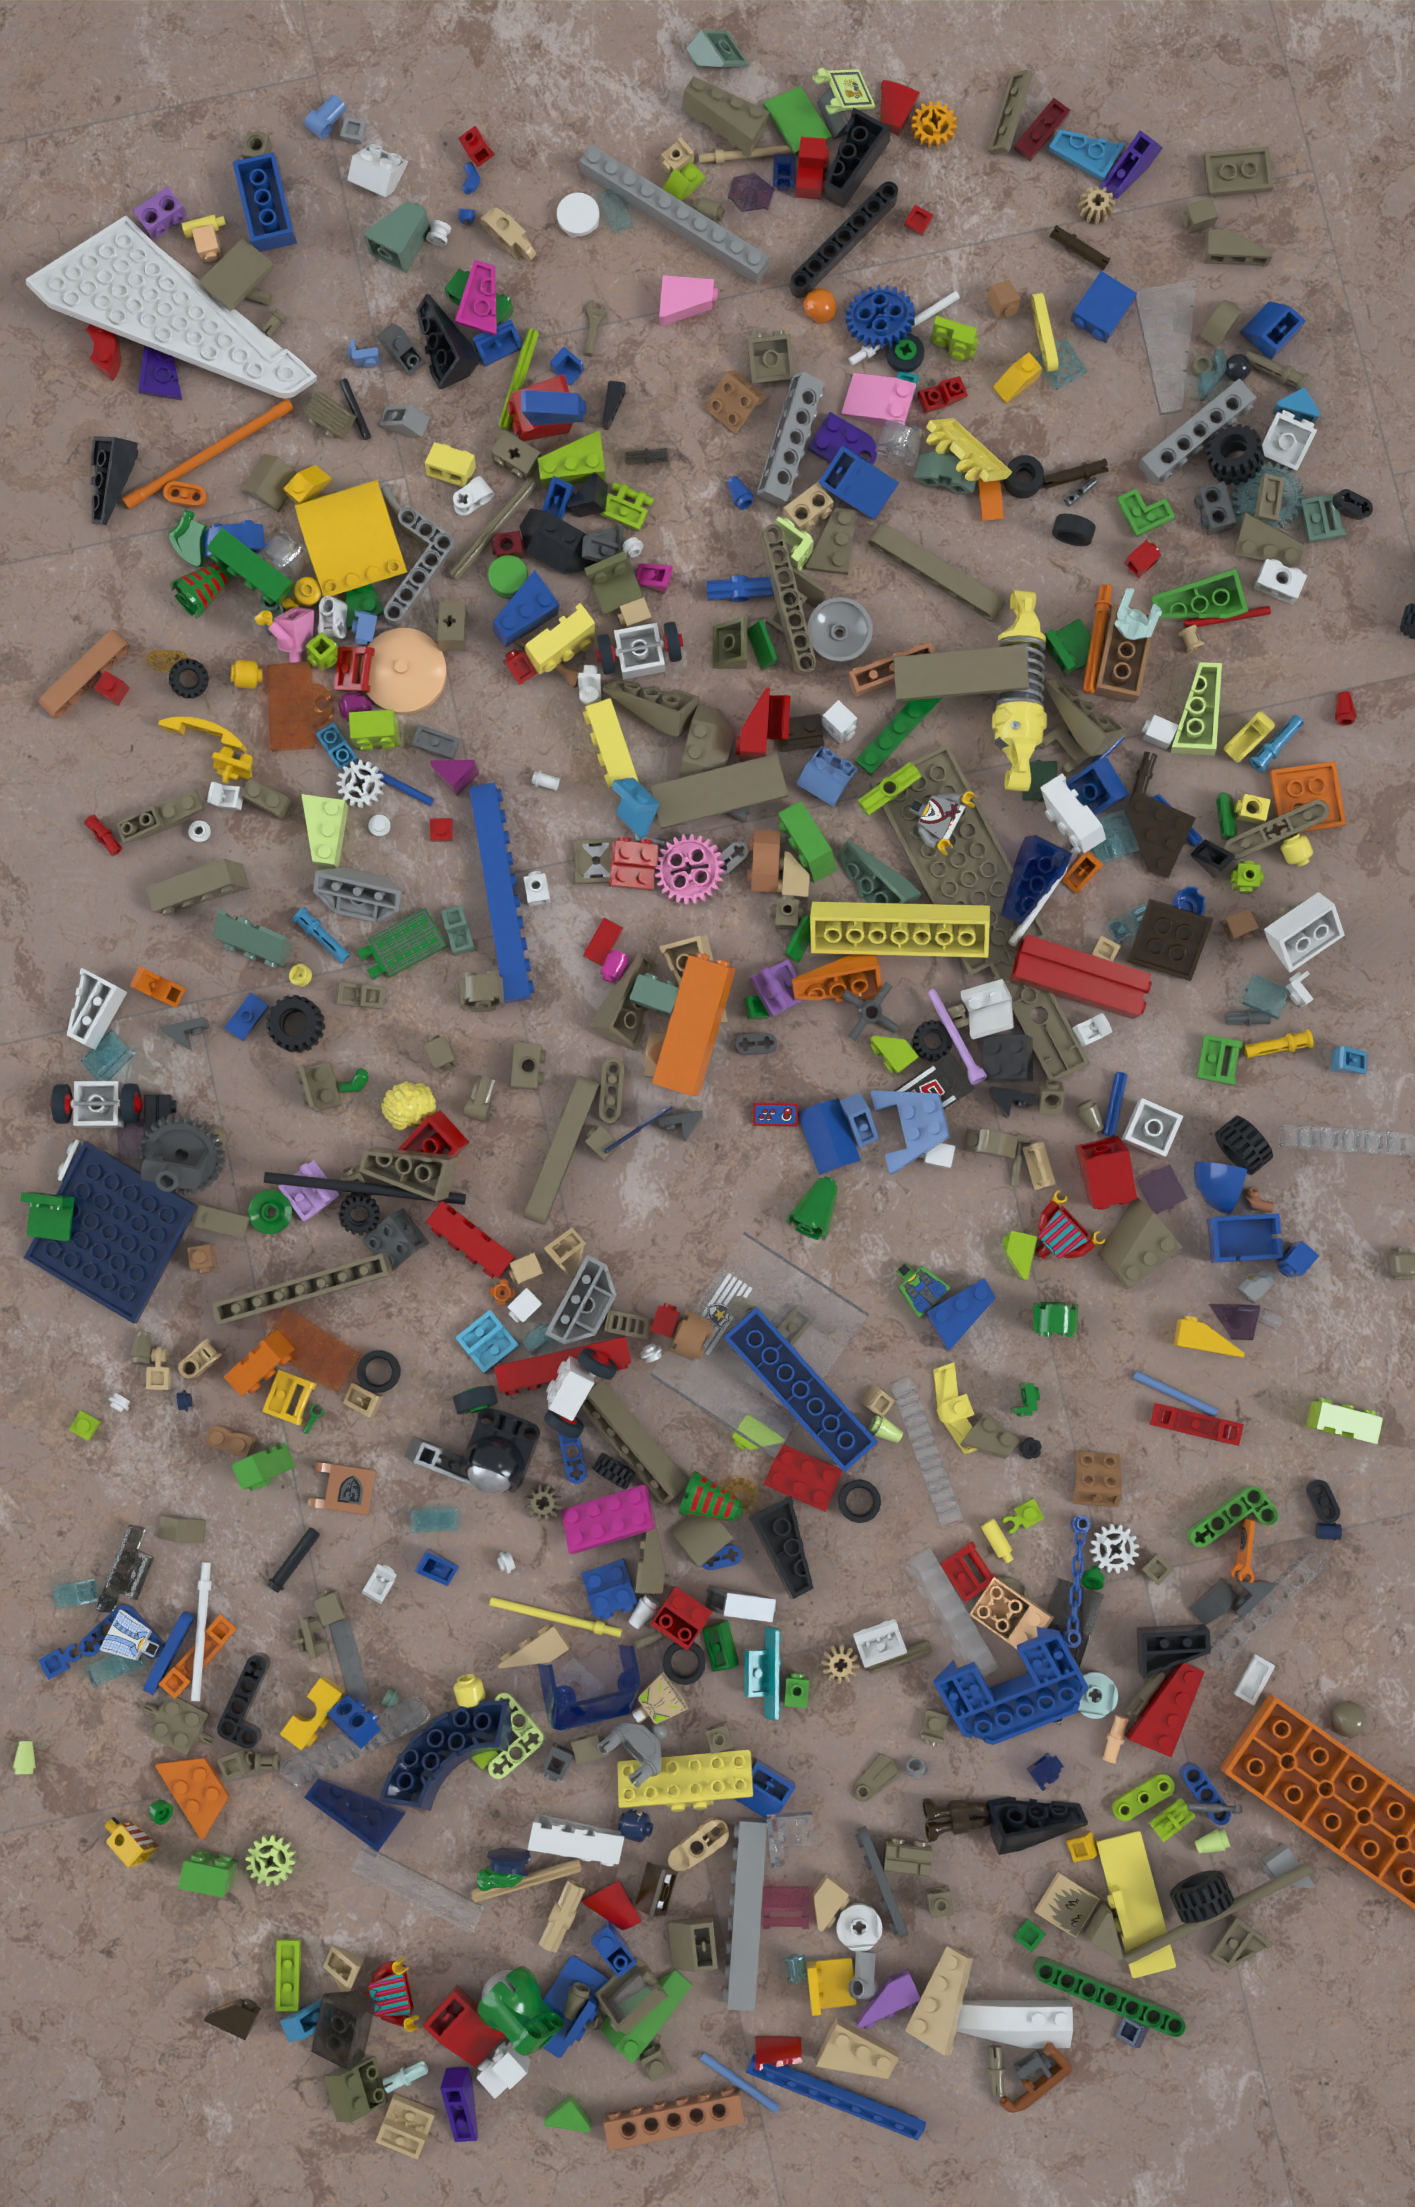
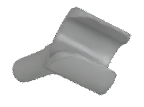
(655, 841)

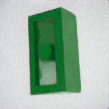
(762, 645)
(1226, 816)
(800, 940)
(720, 1646)

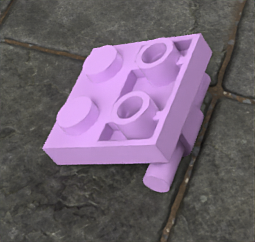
(305, 1200)

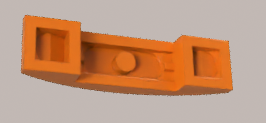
(182, 1674)

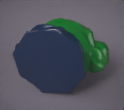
(505, 1868)

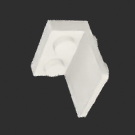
(988, 1008)

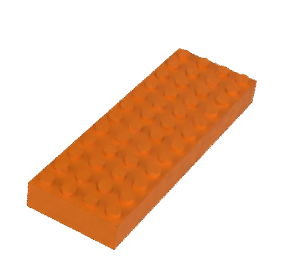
(1329, 1794)

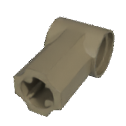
(478, 1104)

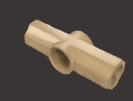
(562, 1915)

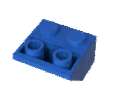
(1273, 328)
(770, 1790)

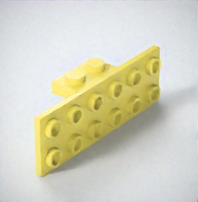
(689, 1781)
(1134, 1900)

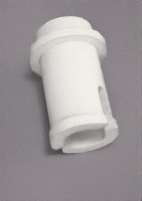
(545, 780)

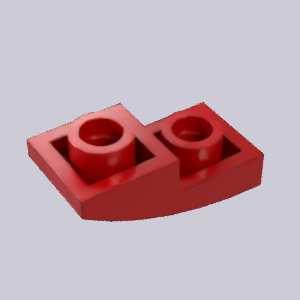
(942, 395)

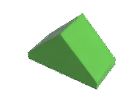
(568, 2116)

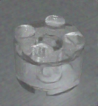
(900, 443)
(286, 555)

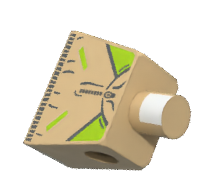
(660, 1700)

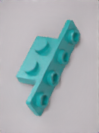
(762, 1673)

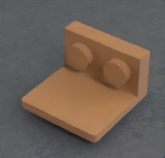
(734, 400)
(1097, 1479)

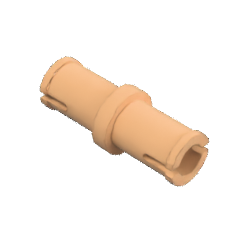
(1115, 1738)

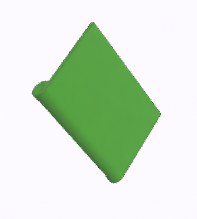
(796, 118)

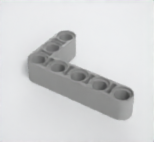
(420, 568)

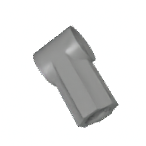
(863, 1984)

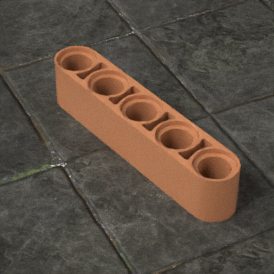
(84, 674)

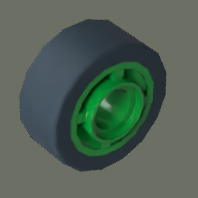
(475, 1399)

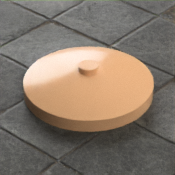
(405, 671)

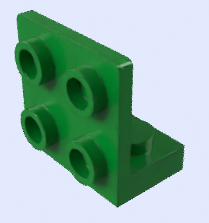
(1069, 646)
(49, 1215)

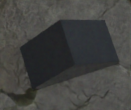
(590, 497)
(1212, 857)

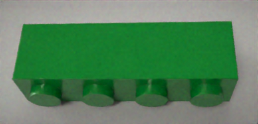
(249, 566)

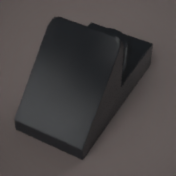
(1005, 1097)

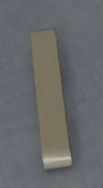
(936, 571)
(789, 589)
(561, 1150)

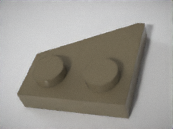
(990, 1437)
(1238, 1944)

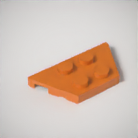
(195, 1790)

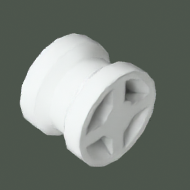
(438, 233)

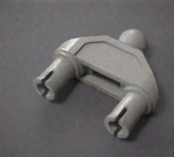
(641, 1744)

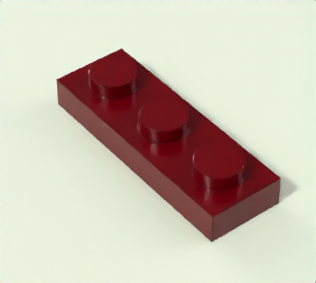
(1042, 129)

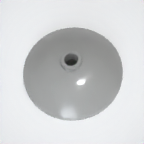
(843, 616)

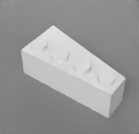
(575, 1840)

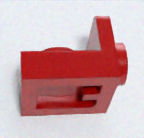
(519, 666)

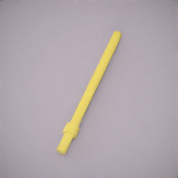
(598, 1627)

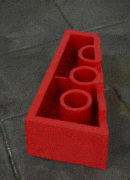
(470, 1239)
(1167, 1711)

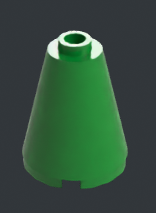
(815, 1209)

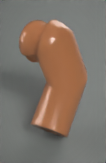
(1255, 1202)

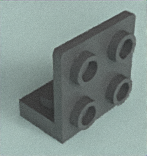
(397, 1237)

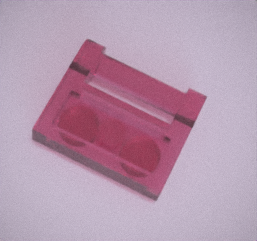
(785, 1900)

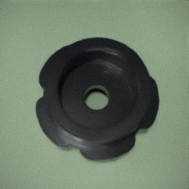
(1035, 1452)

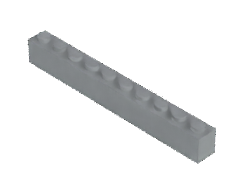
(674, 214)

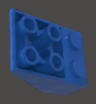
(858, 482)

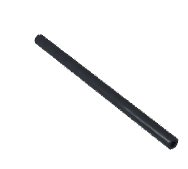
(353, 1187)

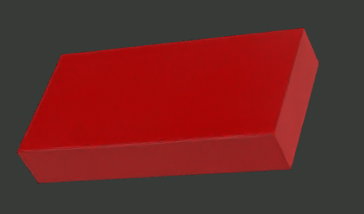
(778, 717)
(603, 941)

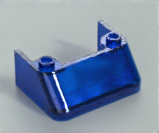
(566, 1712)

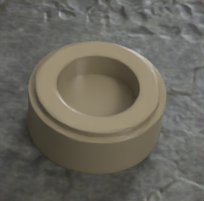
(1200, 364)

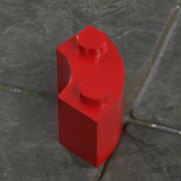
(106, 351)

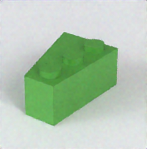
(259, 1468)

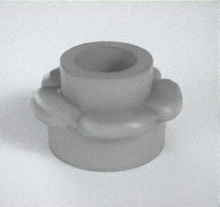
(916, 1768)

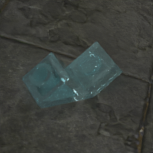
(75, 1593)

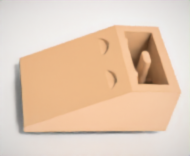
(1000, 1605)

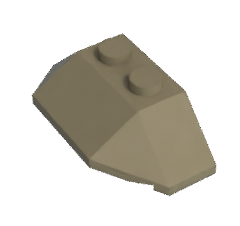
(707, 742)

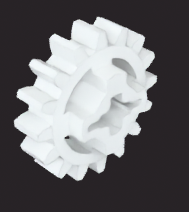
(351, 787)
(1108, 1556)

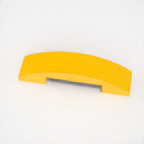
(179, 724)

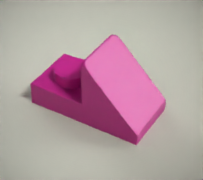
(654, 576)

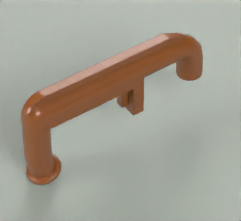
(1042, 2085)

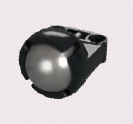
(499, 1452)

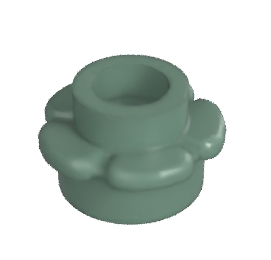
(390, 1698)

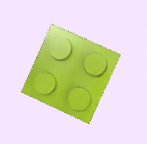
(374, 730)

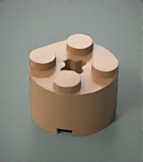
(690, 1335)

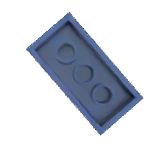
(264, 202)

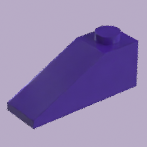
(1131, 164)
(460, 2103)

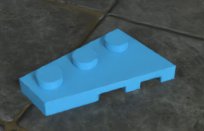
(1085, 153)

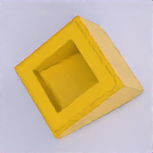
(1082, 1847)

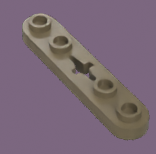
(1296, 820)

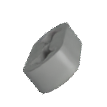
(736, 861)

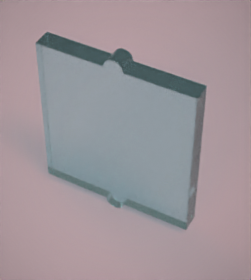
(1265, 996)

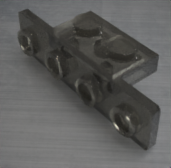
(127, 1572)

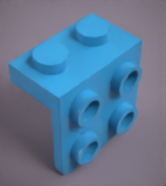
(636, 806)

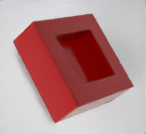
(918, 220)
(441, 830)

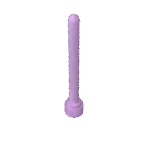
(975, 1073)

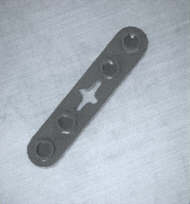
(888, 1903)

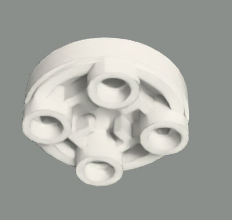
(578, 214)

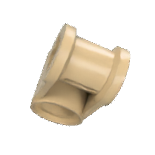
(200, 1359)

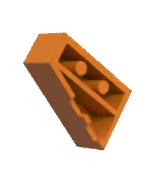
(260, 1363)

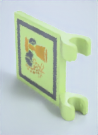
(848, 90)

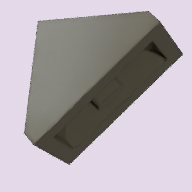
(182, 1529)

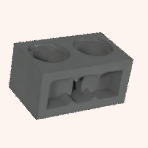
(1221, 508)

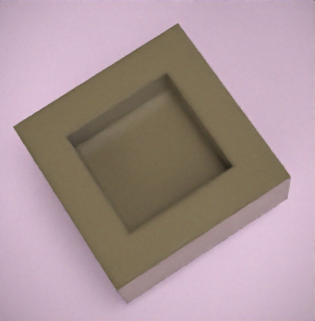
(1157, 1569)

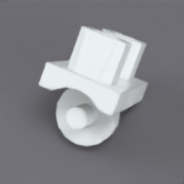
(589, 685)

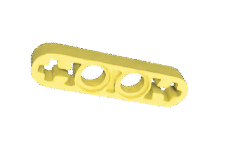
(1044, 332)

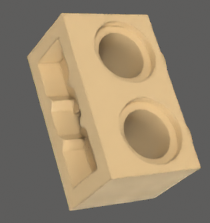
(805, 505)

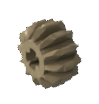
(548, 1508)

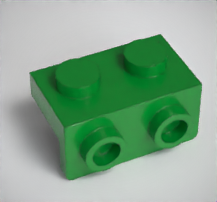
(1030, 1396)

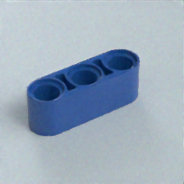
(1197, 1785)

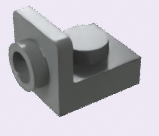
(1031, 2063)

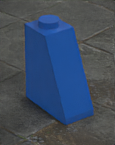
(552, 407)

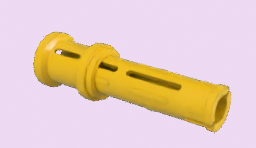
(1288, 1042)

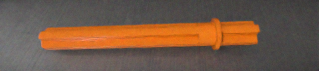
(1097, 638)

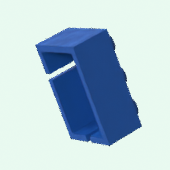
(1244, 1238)

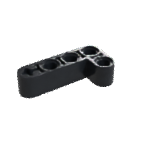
(247, 1698)

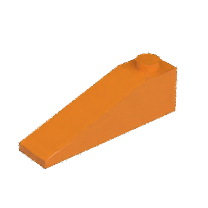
(854, 972)

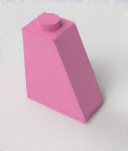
(685, 298)

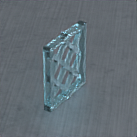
(1073, 355)

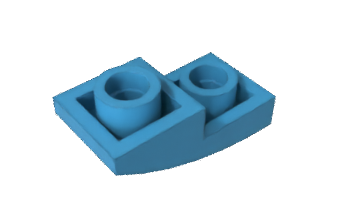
(336, 746)

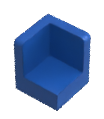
(567, 364)

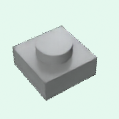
(353, 130)

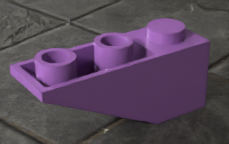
(894, 1994)

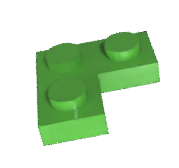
(1143, 518)

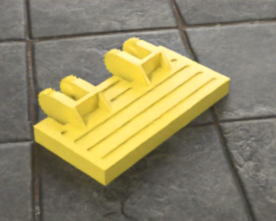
(974, 456)

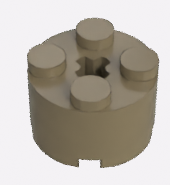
(481, 991)

